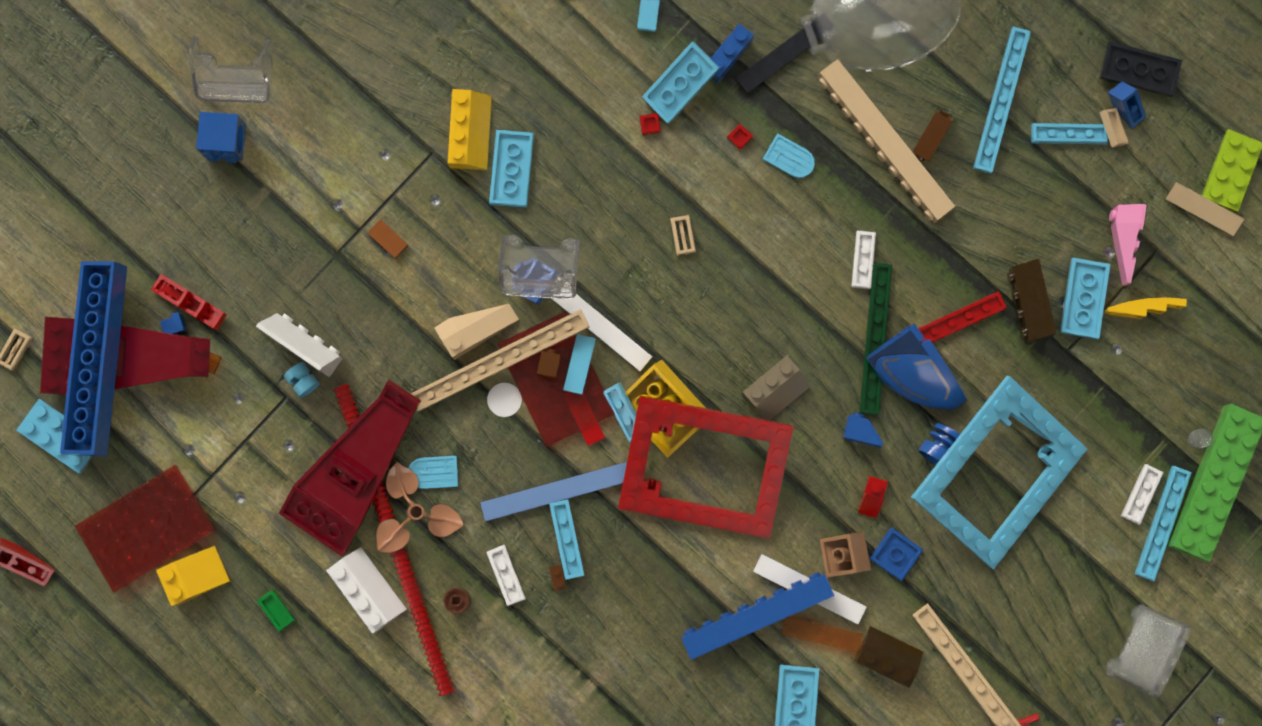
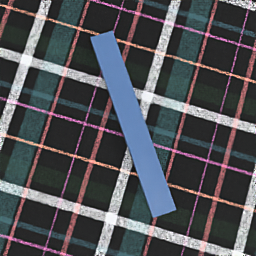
(553, 492)

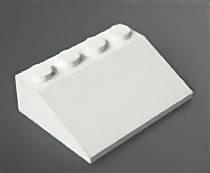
(299, 342)

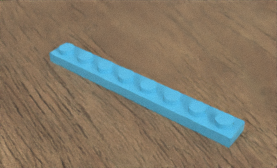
(1001, 100)

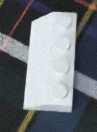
(366, 590)

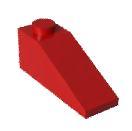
(23, 562)

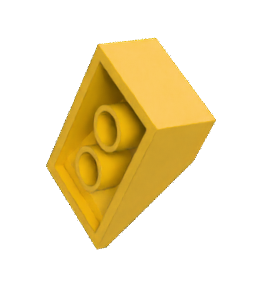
(193, 576)

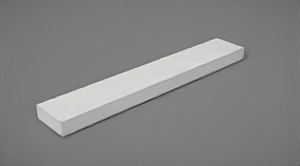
(607, 332)
(785, 576)

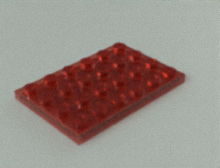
(551, 408)
(145, 528)

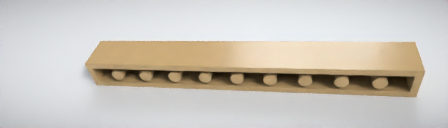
(885, 141)

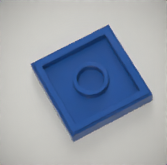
(896, 554)

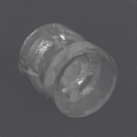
(1204, 437)

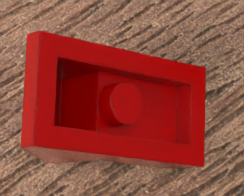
(872, 497)

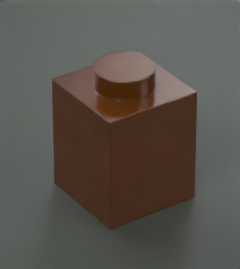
(549, 364)

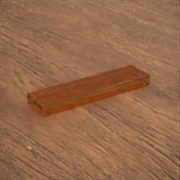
(821, 634)

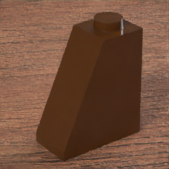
(933, 135)

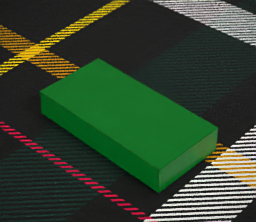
(276, 610)

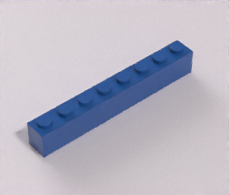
(757, 616)

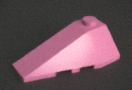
(1125, 226)

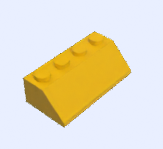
(469, 130)

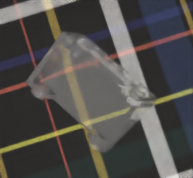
(538, 270)
(1149, 651)

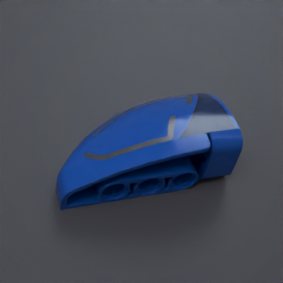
(916, 371)

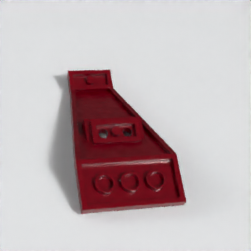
(142, 356)
(329, 501)

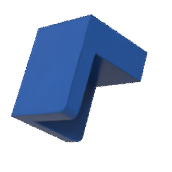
(174, 325)

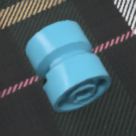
(301, 379)

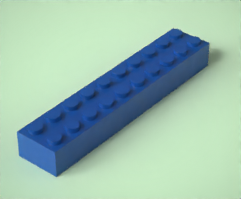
(93, 359)

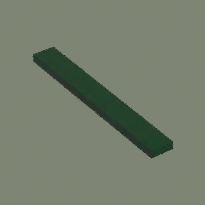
(875, 336)

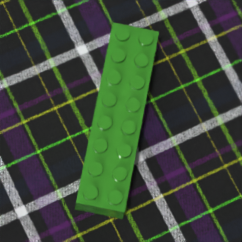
(1216, 483)

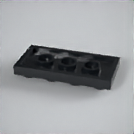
(1140, 69)

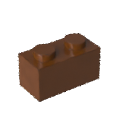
(558, 577)

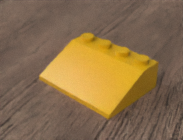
(663, 384)

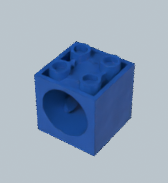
(221, 136)

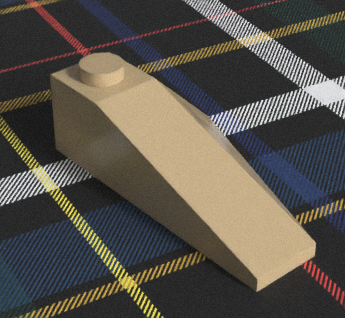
(469, 330)

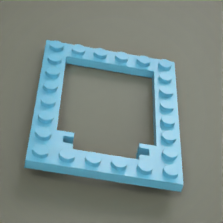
(1065, 449)

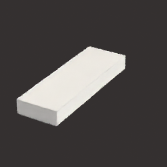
(863, 260)
(1142, 494)
(506, 575)

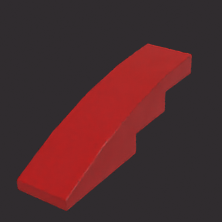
(188, 302)

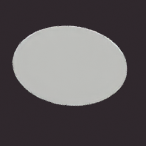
(504, 399)

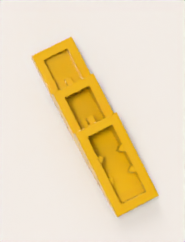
(1139, 308)

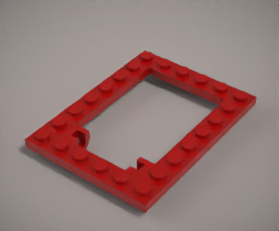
(660, 415)

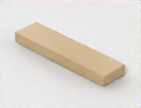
(1204, 208)

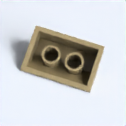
(776, 389)

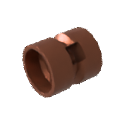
(457, 600)

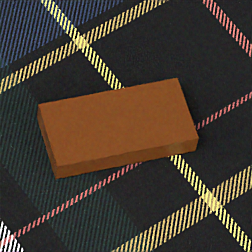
(387, 239)

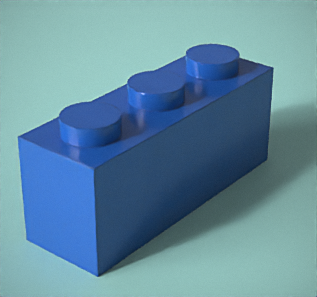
(731, 51)

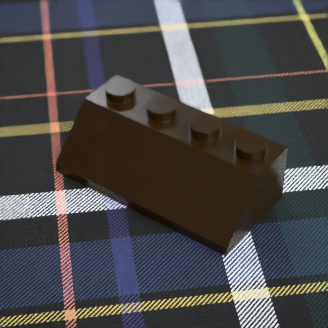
(1031, 301)

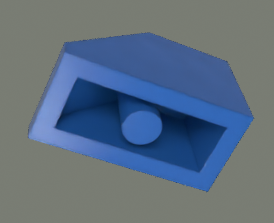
(1128, 103)
(861, 431)

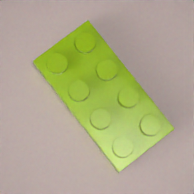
(1232, 170)

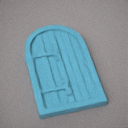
(789, 157)
(436, 471)

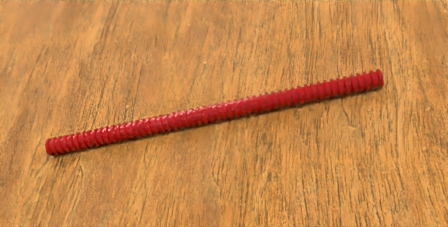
(403, 566)

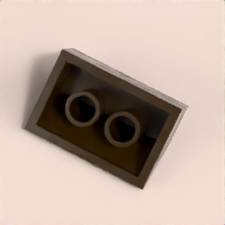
(889, 657)

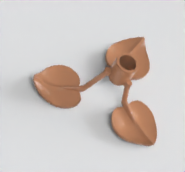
(392, 535)

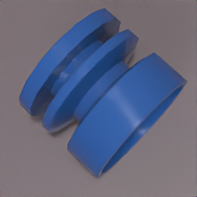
(943, 440)

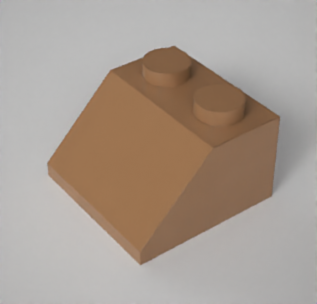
(845, 554)

